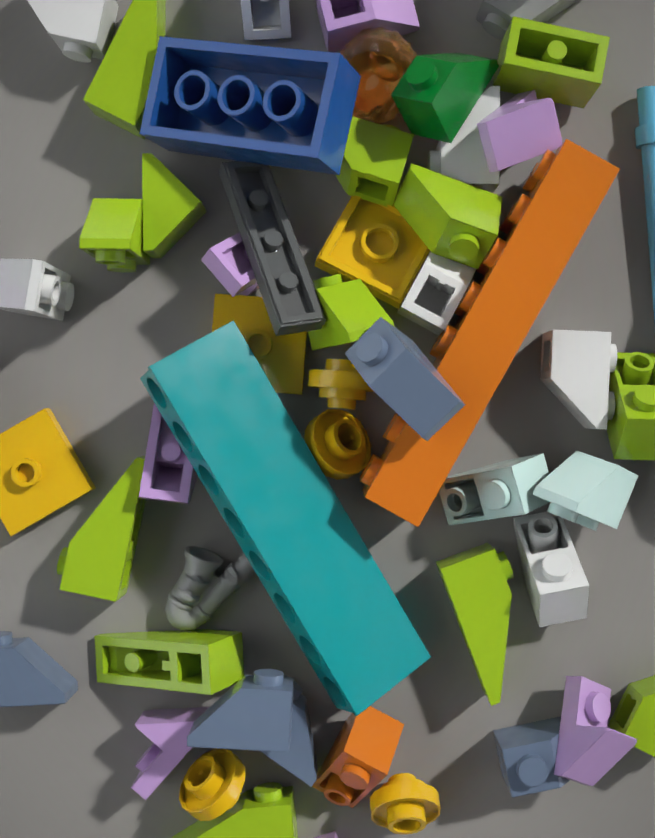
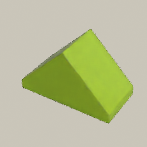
(167, 207)

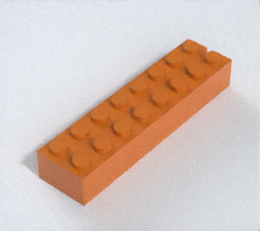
(492, 322)

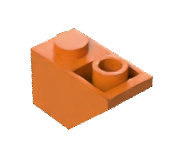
(359, 757)

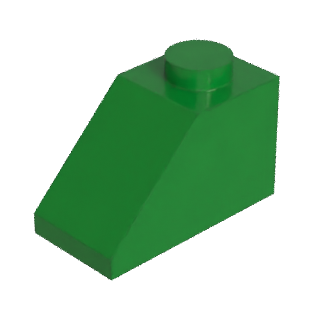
(441, 92)

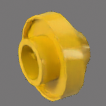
(339, 383)
(338, 443)
(212, 784)
(404, 804)

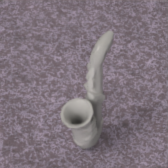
(201, 590)

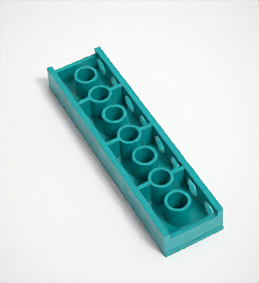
(286, 517)

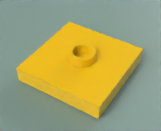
(376, 247)
(278, 356)
(38, 472)

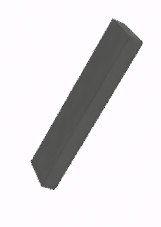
(272, 248)

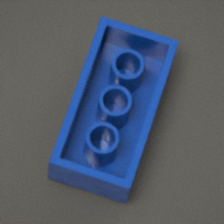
(251, 103)

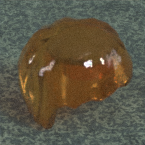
(381, 61)

